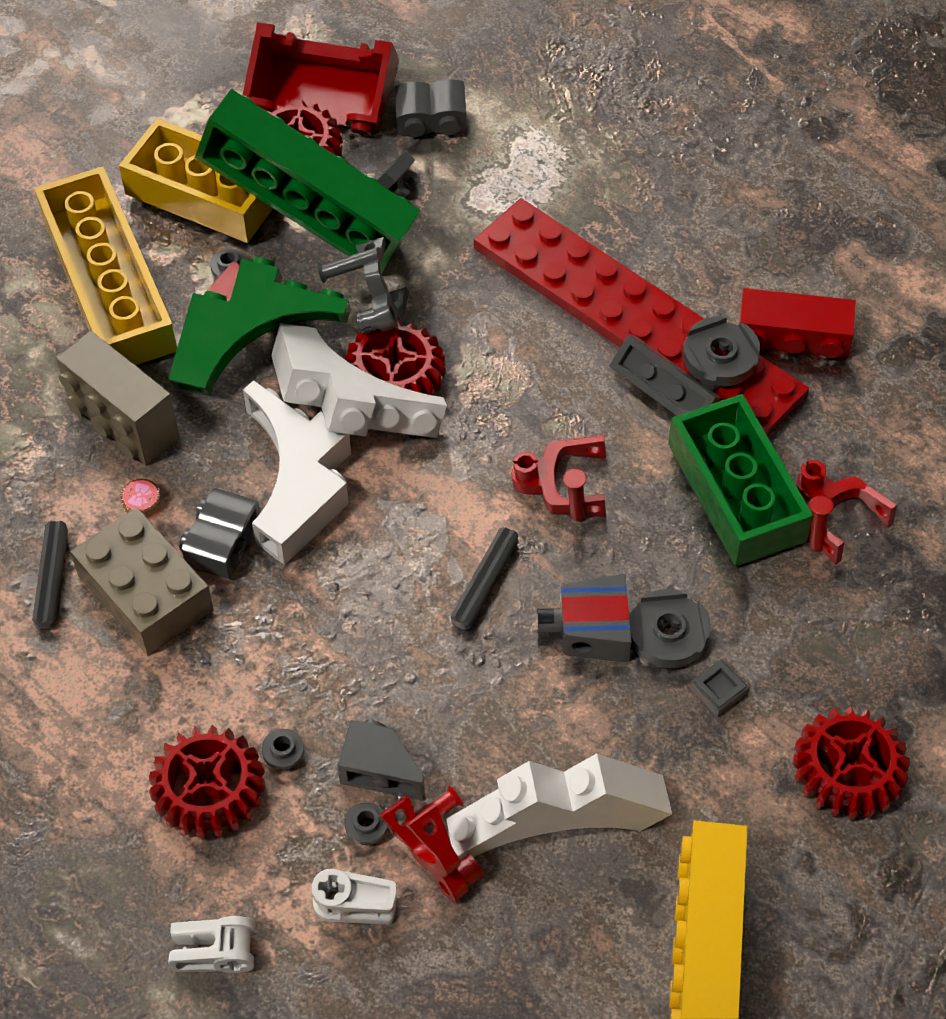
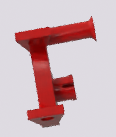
(538, 477)
(822, 495)
(434, 849)

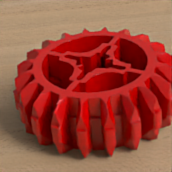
(314, 124)
(418, 357)
(840, 741)
(209, 759)

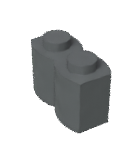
(431, 108)
(220, 532)

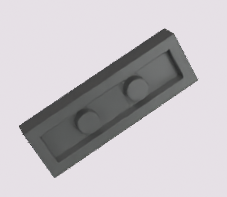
(661, 377)

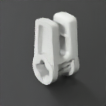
(357, 898)
(230, 949)

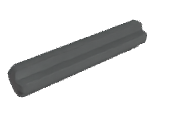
(50, 575)
(484, 578)

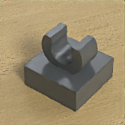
(397, 173)

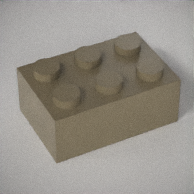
(118, 398)
(142, 581)

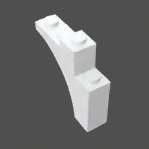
(348, 396)
(307, 485)
(547, 800)

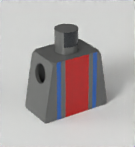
(591, 619)

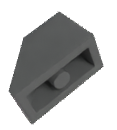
(379, 761)

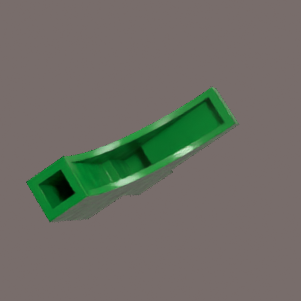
(259, 303)

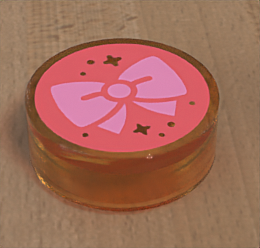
(143, 495)

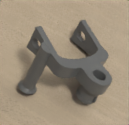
(385, 311)

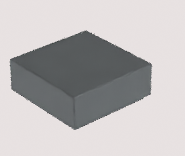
(719, 687)

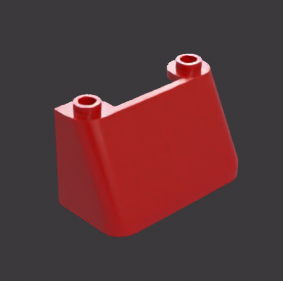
(338, 78)

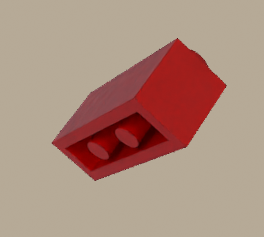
(799, 322)

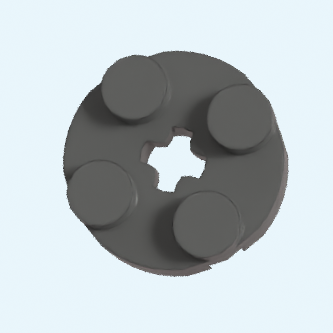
(721, 370)
(669, 650)

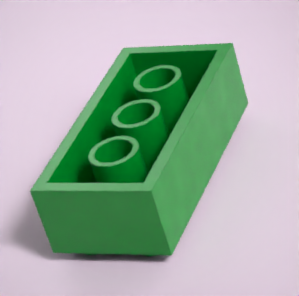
(739, 480)

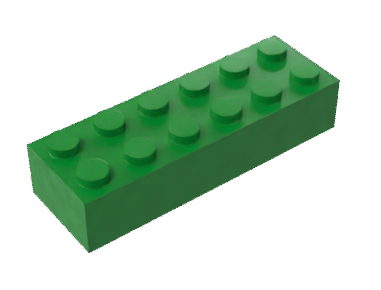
(302, 178)

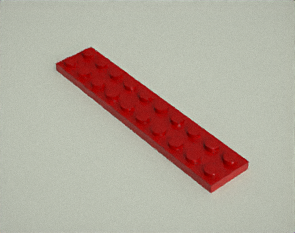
(618, 301)

